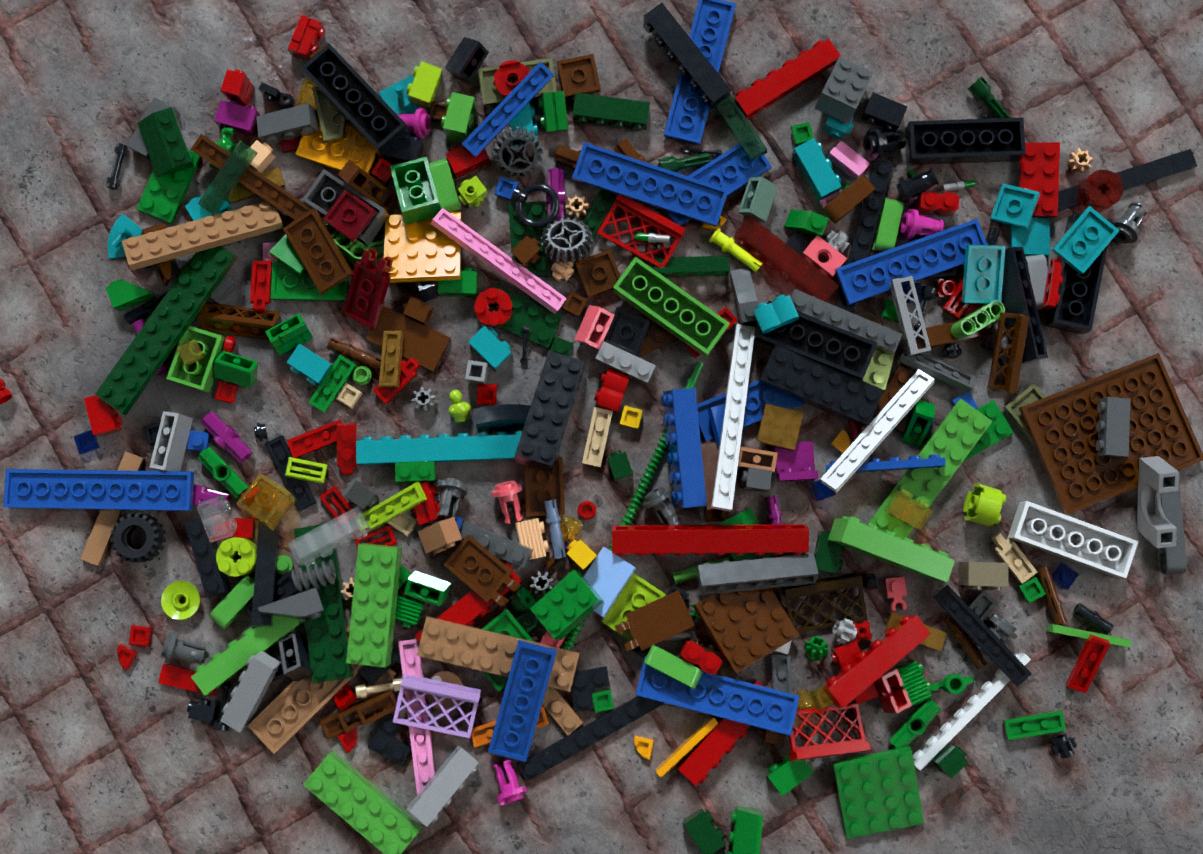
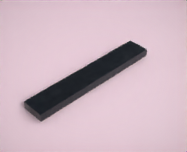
(265, 574)
(982, 635)

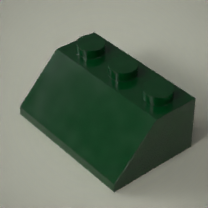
(165, 142)

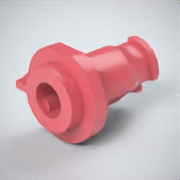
(508, 492)

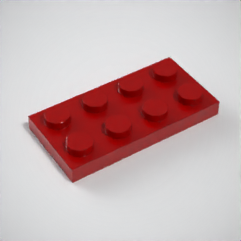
(1041, 173)

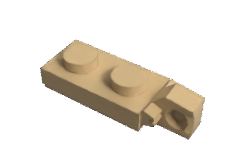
(1016, 560)

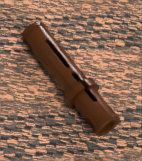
(349, 351)
(1051, 595)
(966, 642)

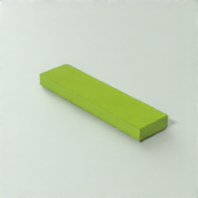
(395, 505)

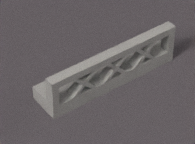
(905, 317)

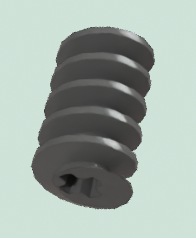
(314, 577)

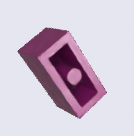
(236, 116)

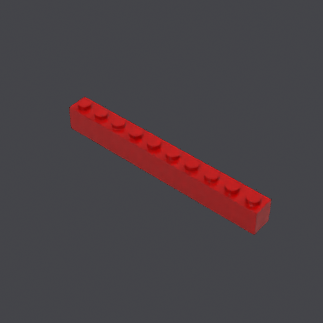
(710, 539)

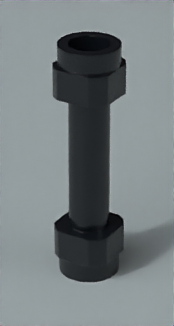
(113, 182)

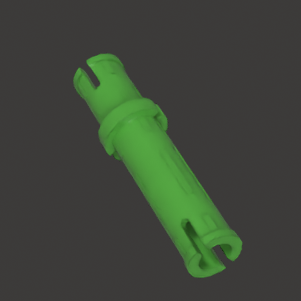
(690, 573)

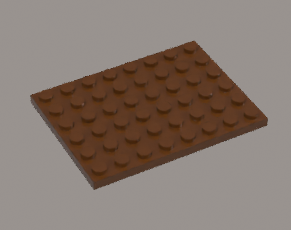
(1067, 433)

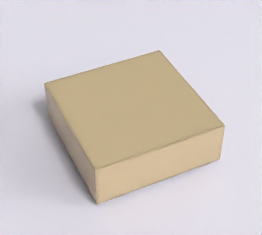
(349, 395)

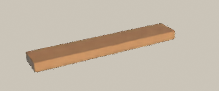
(100, 535)

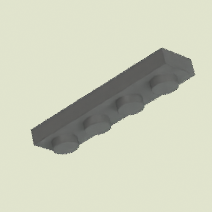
(939, 370)
(497, 544)

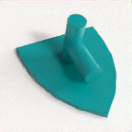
(397, 98)
(121, 230)

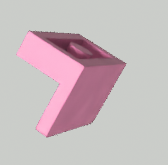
(848, 160)

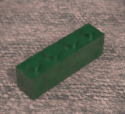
(611, 111)

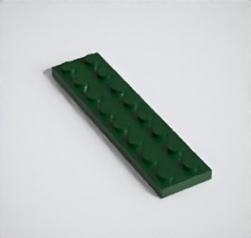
(328, 634)

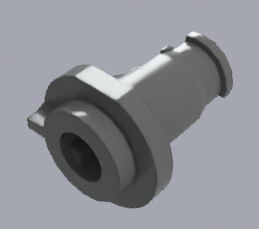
(1129, 224)
(451, 491)
(661, 505)
(1001, 628)
(181, 650)

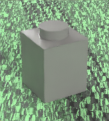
(477, 372)

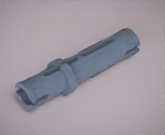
(553, 520)

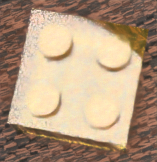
(266, 501)

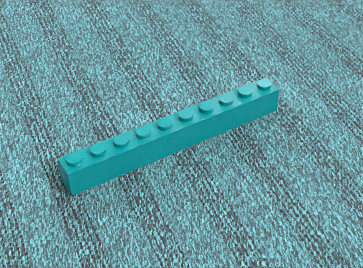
(437, 449)

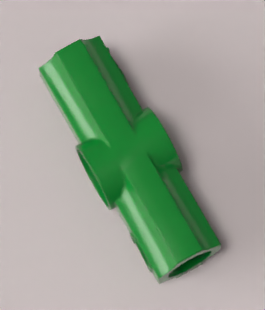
(215, 465)
(924, 714)

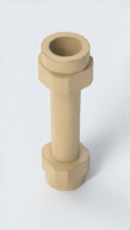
(362, 690)

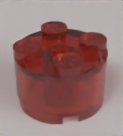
(1100, 190)

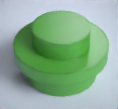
(362, 375)
(284, 564)

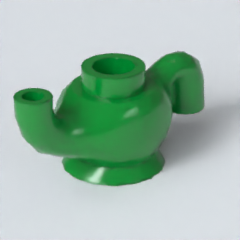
(225, 142)
(953, 683)

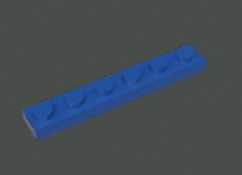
(507, 109)
(896, 463)

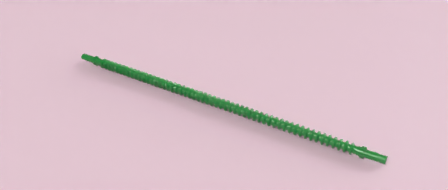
(691, 383)

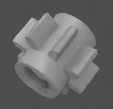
(838, 240)
(419, 395)
(537, 580)
(844, 631)

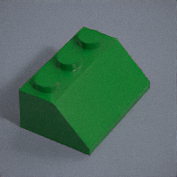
(746, 831)

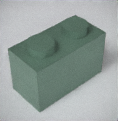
(758, 198)

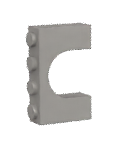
(1155, 478)

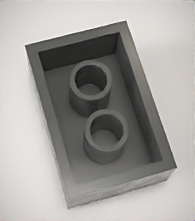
(844, 90)

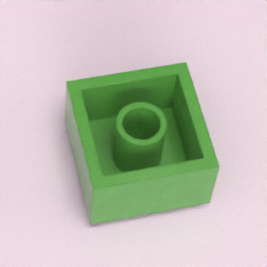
(459, 117)

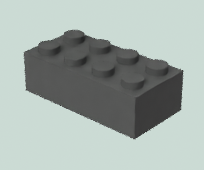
(326, 192)

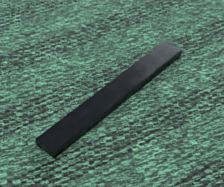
(1138, 175)

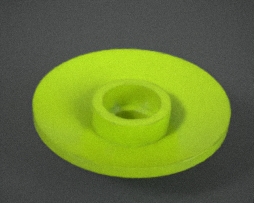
(171, 600)

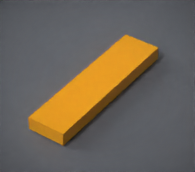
(686, 746)

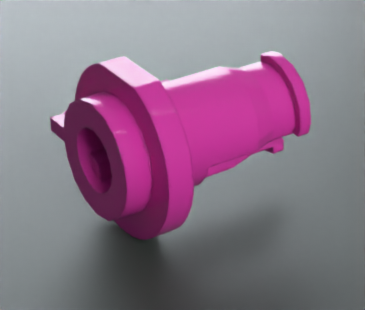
(418, 123)
(913, 223)
(509, 792)

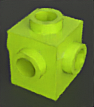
(472, 192)

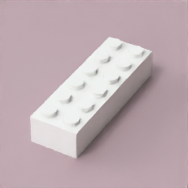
(1072, 539)

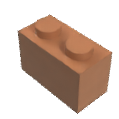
(757, 459)
(440, 536)

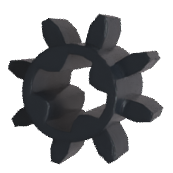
(1063, 746)

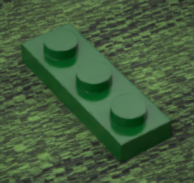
(332, 383)
(1034, 725)

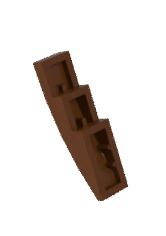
(942, 335)
(359, 714)

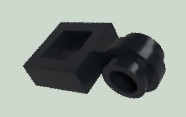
(271, 93)

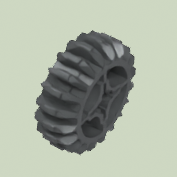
(506, 141)
(559, 233)

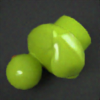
(459, 409)

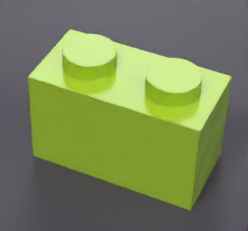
(425, 84)

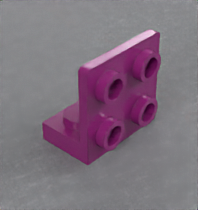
(796, 464)

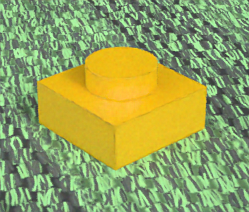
(631, 417)

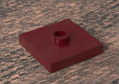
(349, 216)

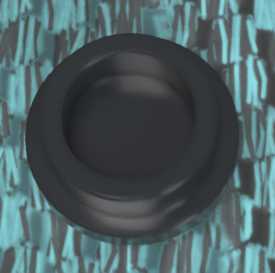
(952, 351)
(260, 431)

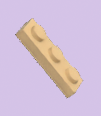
(597, 437)

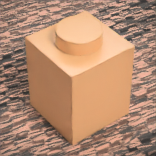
(263, 157)

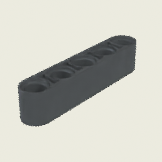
(1173, 558)

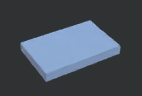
(608, 578)

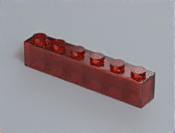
(784, 260)

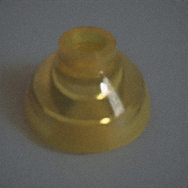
(570, 527)
(805, 700)

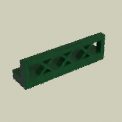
(694, 266)

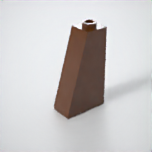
(710, 457)

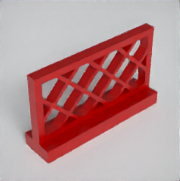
(644, 215)
(832, 748)

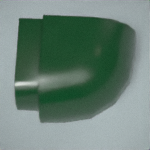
(521, 600)

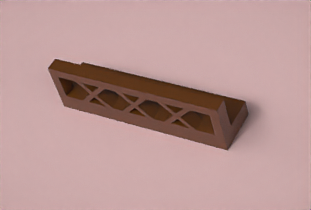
(236, 324)
(1014, 355)

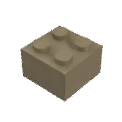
(987, 574)

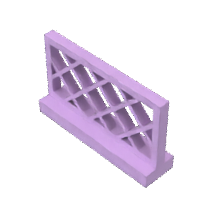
(442, 689)

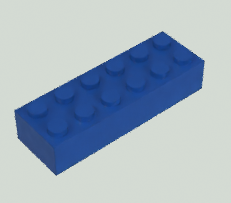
(684, 448)

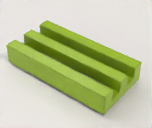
(303, 477)

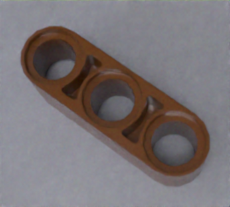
(849, 199)

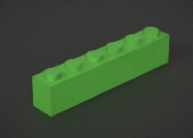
(234, 659)

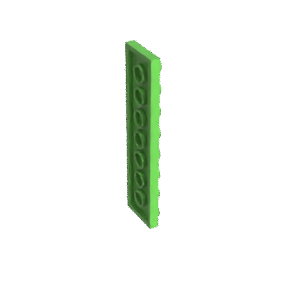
(953, 442)

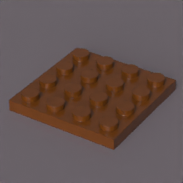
(746, 625)

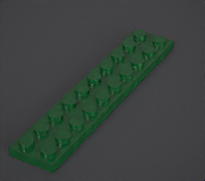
(165, 328)

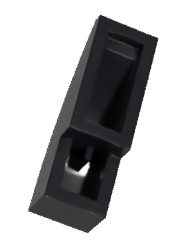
(501, 417)

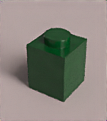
(619, 465)

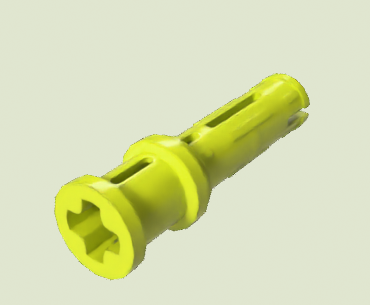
(728, 245)

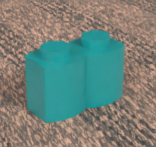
(775, 314)

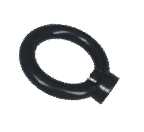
(520, 196)

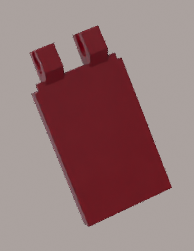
(368, 289)

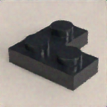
(583, 683)
(385, 741)

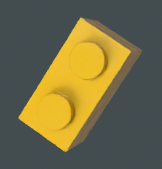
(581, 553)

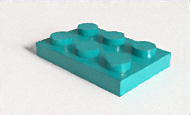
(1085, 240)
(983, 273)

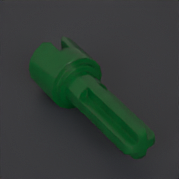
(981, 91)
(673, 164)

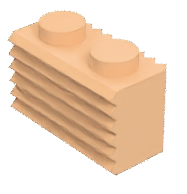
(531, 536)

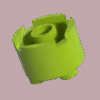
(984, 505)
(227, 554)

